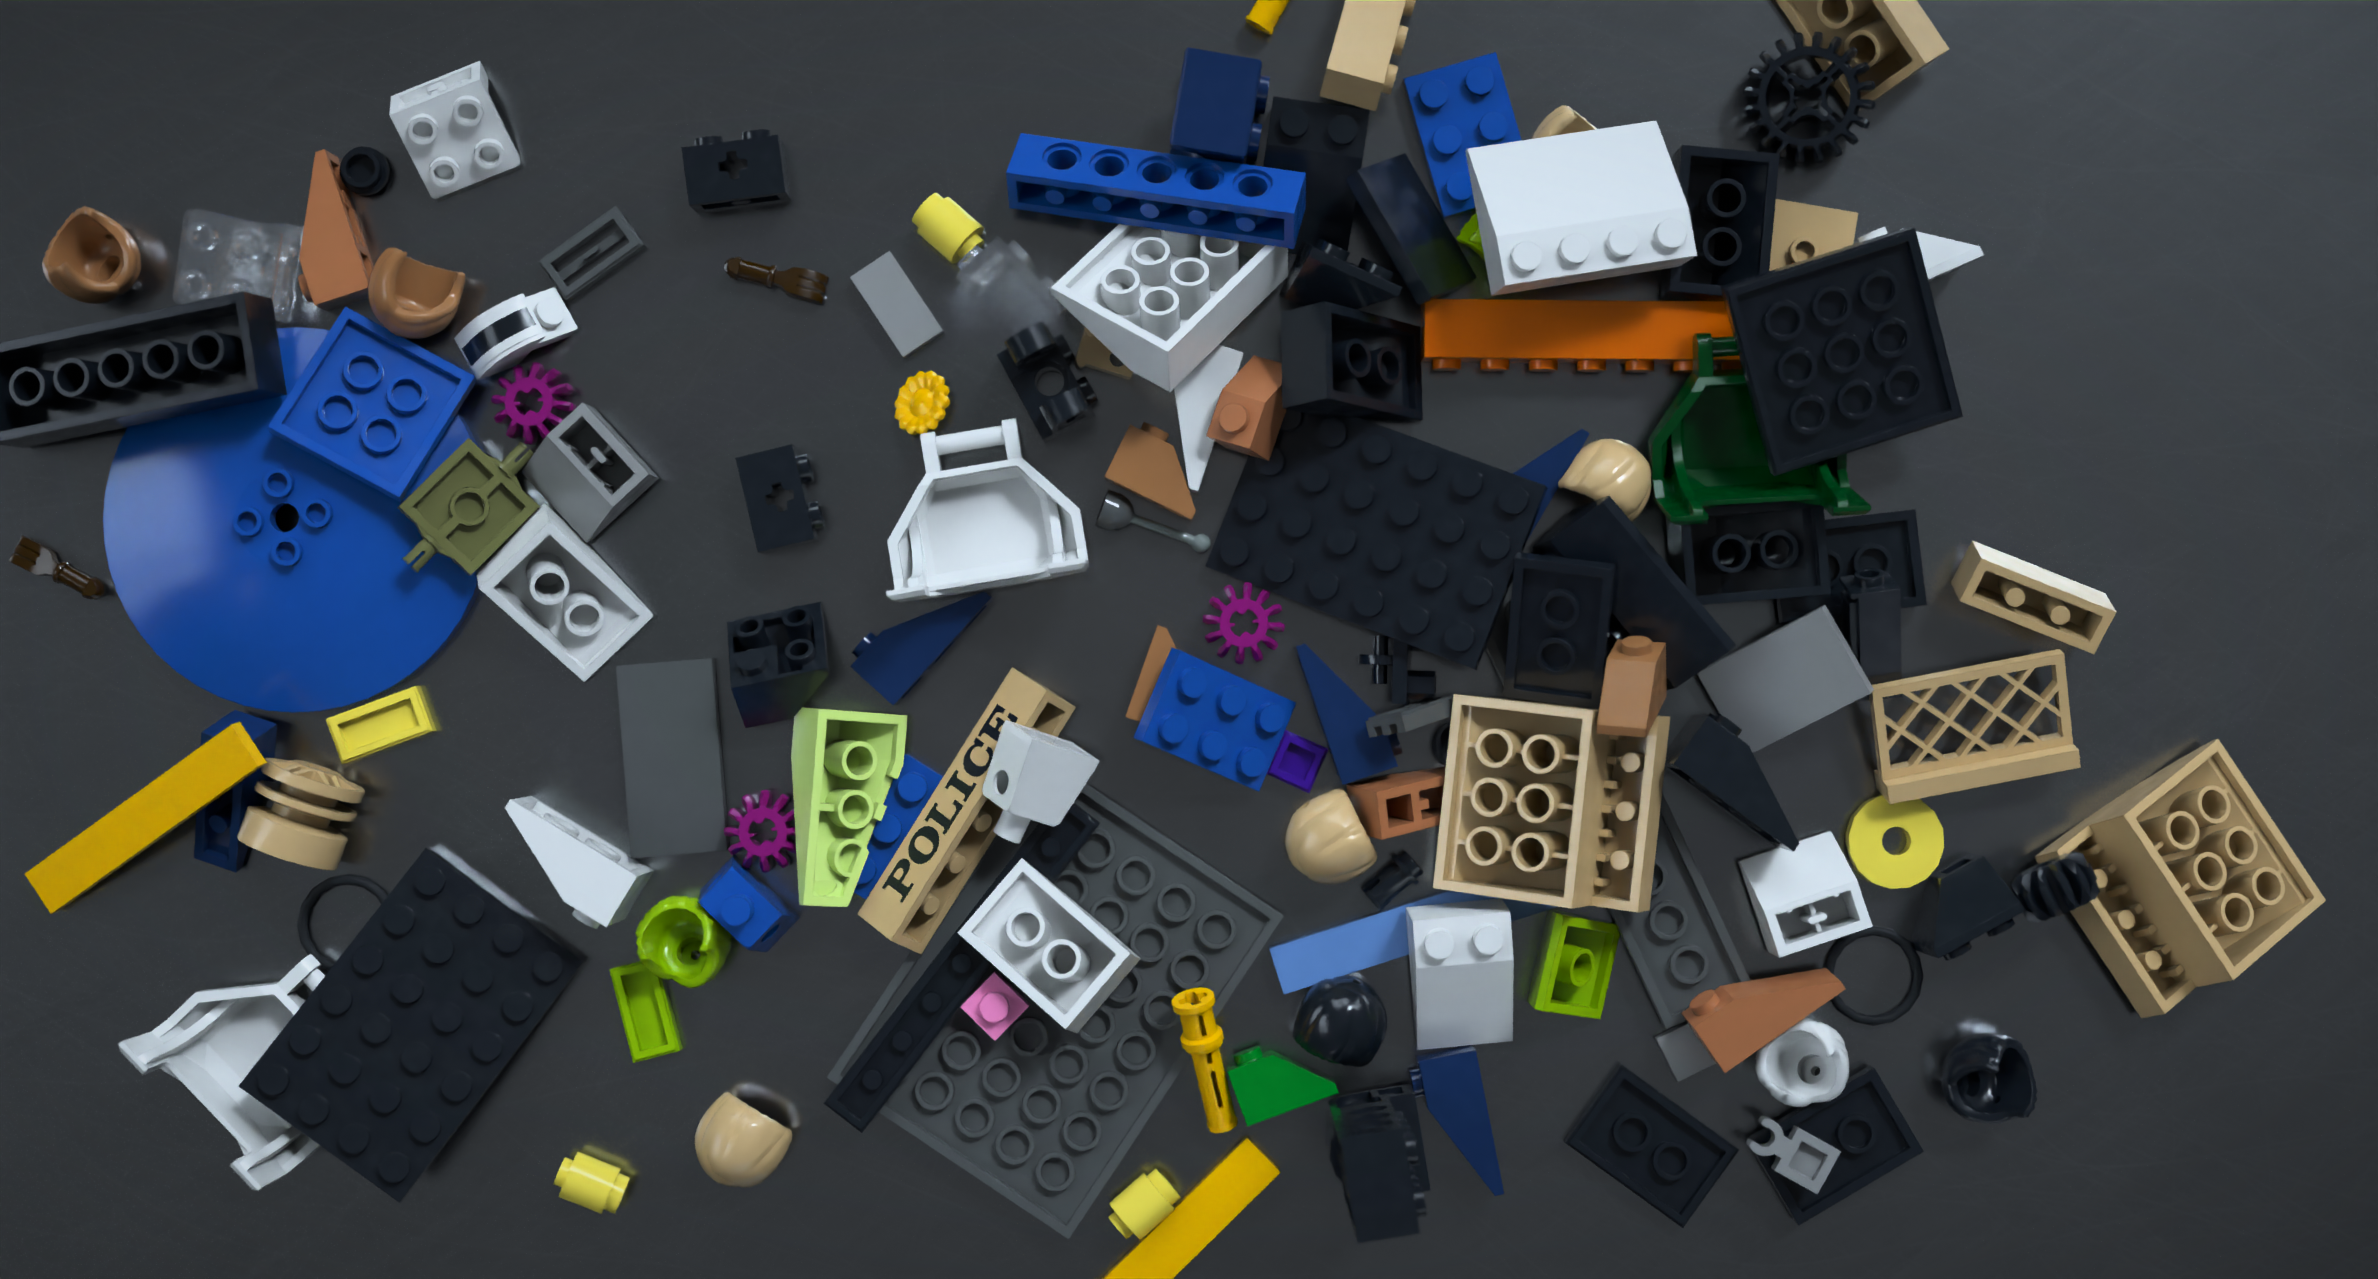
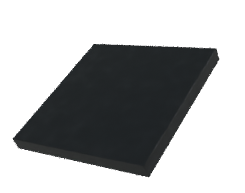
(1842, 351)

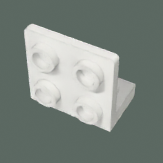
(453, 130)

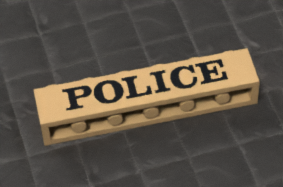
(956, 821)

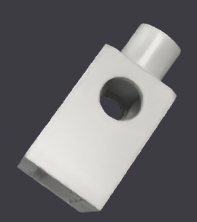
(1034, 778)

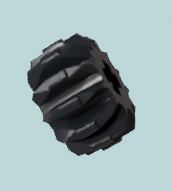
(2055, 886)

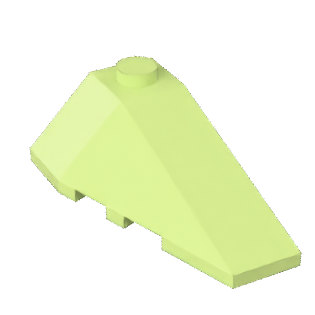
(839, 790)

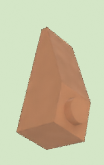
(333, 244)
(1398, 802)
(1750, 1014)

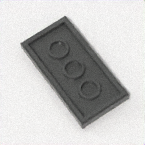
(672, 758)

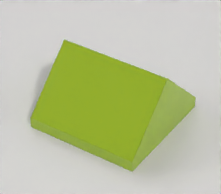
(1573, 965)

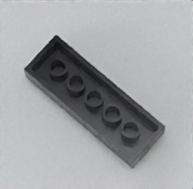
(139, 369)

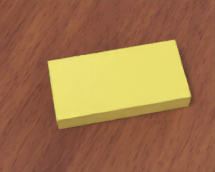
(381, 724)

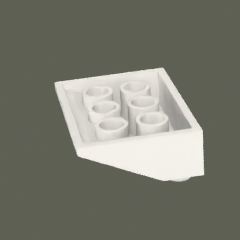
(1579, 207)
(1168, 295)

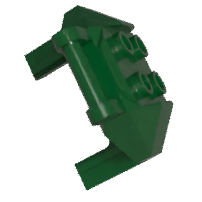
(1713, 452)

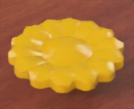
(921, 402)

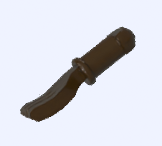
(794, 282)
(43, 562)

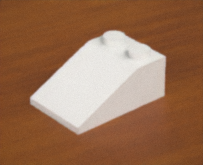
(562, 593)
(582, 866)
(1049, 946)
(1461, 973)

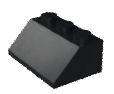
(1731, 219)

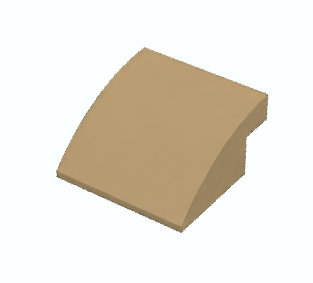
(1549, 806)
(2186, 880)

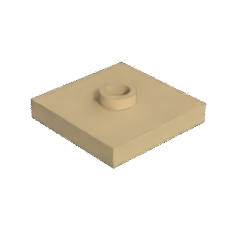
(1808, 231)

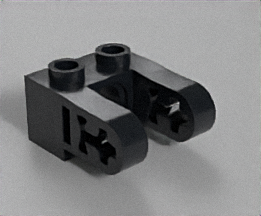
(1026, 359)

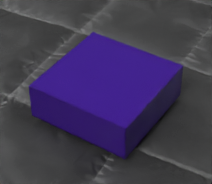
(1297, 761)

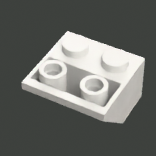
(1804, 895)

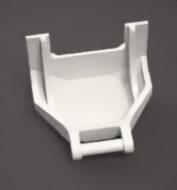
(982, 523)
(212, 1049)

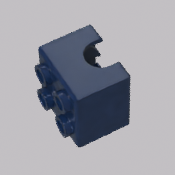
(1218, 107)

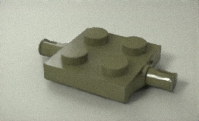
(468, 507)

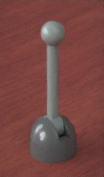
(1118, 513)

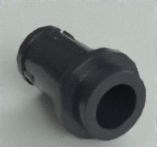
(1392, 880)

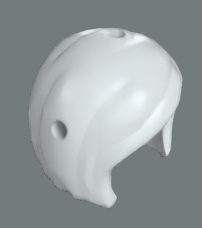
(1790, 1062)

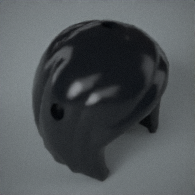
(1341, 1021)
(1989, 1079)

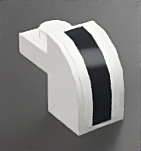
(512, 330)

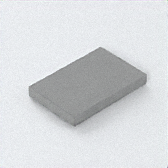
(1786, 679)

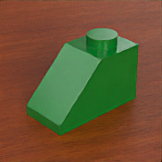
(1275, 1084)

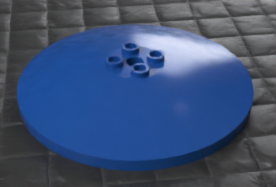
(264, 611)

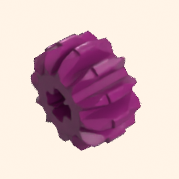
(534, 384)
(1240, 607)
(748, 837)

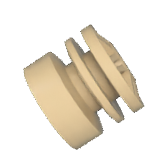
(301, 813)

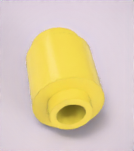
(947, 227)
(591, 1183)
(1143, 1205)

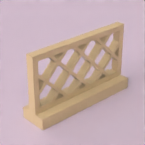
(1982, 765)

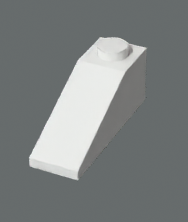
(1195, 404)

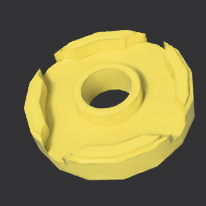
(1914, 862)

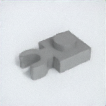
(1799, 1155)

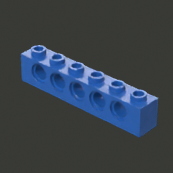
(1157, 190)

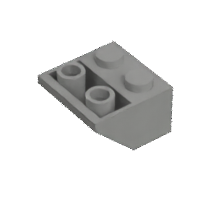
(588, 471)

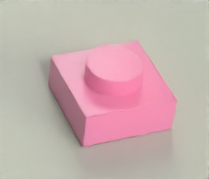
(995, 1005)

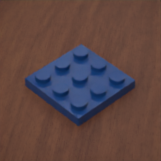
(372, 404)

